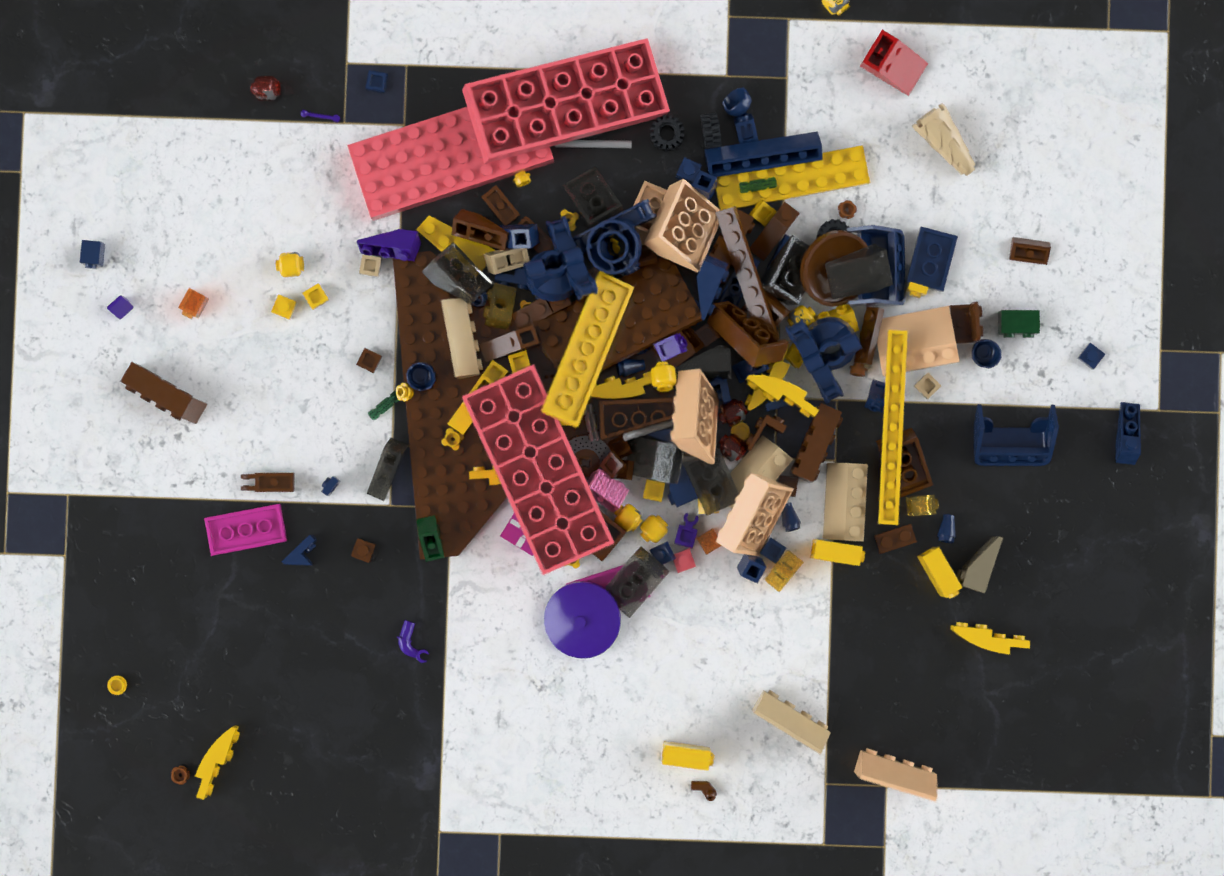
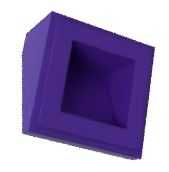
(120, 307)

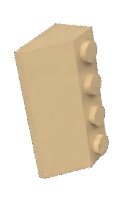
(461, 338)
(764, 460)
(845, 501)
(791, 721)

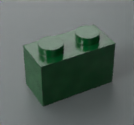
(1018, 323)

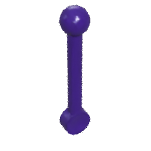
(304, 113)

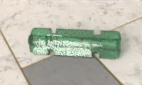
(756, 185)
(383, 406)

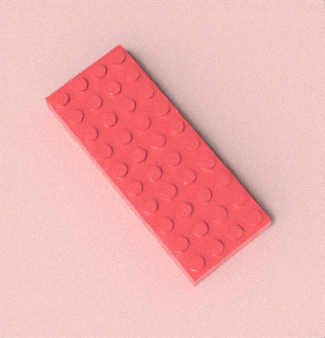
(565, 100)
(430, 164)
(538, 470)

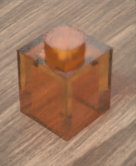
(193, 304)
(708, 541)

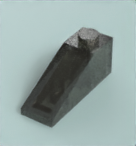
(387, 468)

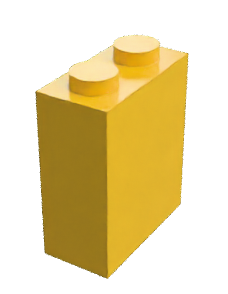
(837, 552)
(940, 572)
(687, 756)

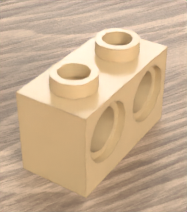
(502, 261)

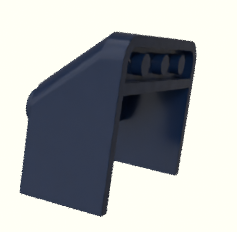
(894, 243)
(1015, 445)

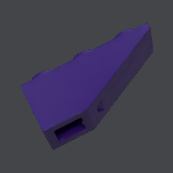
(394, 244)

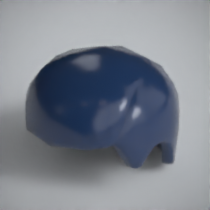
(737, 102)
(986, 353)
(421, 376)

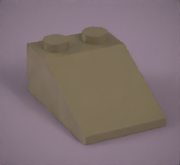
(978, 569)

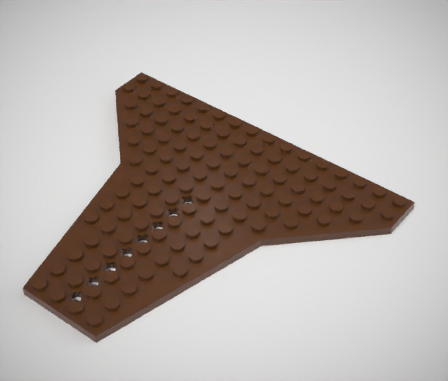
(438, 471)

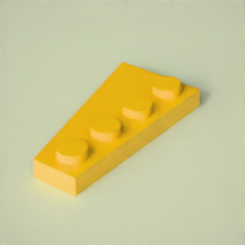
(440, 236)

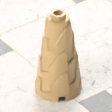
(945, 138)

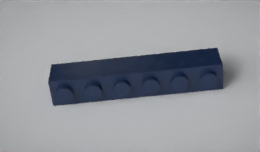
(763, 154)

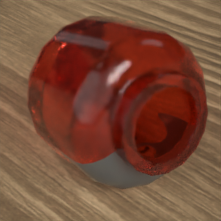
(266, 88)
(733, 412)
(732, 447)

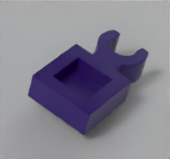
(686, 534)

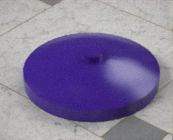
(582, 619)

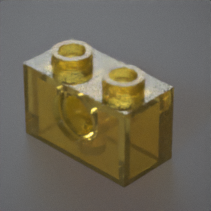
(505, 297)
(922, 505)
(783, 570)

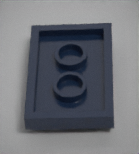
(931, 258)

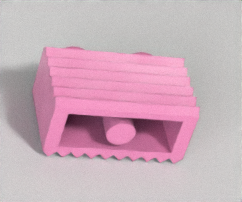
(607, 490)

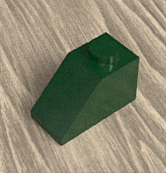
(430, 538)

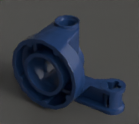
(599, 247)
(571, 271)
(812, 343)

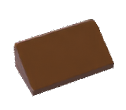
(1029, 250)

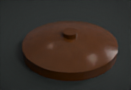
(823, 250)

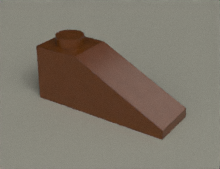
(479, 229)
(774, 231)

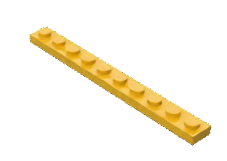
(892, 427)

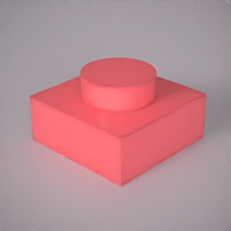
(684, 560)

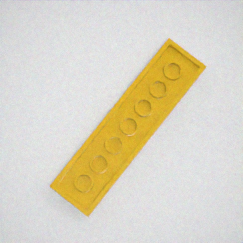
(836, 171)
(587, 350)

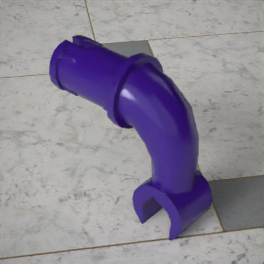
(405, 643)

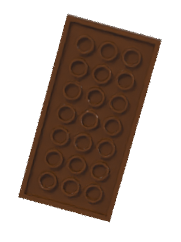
(654, 312)

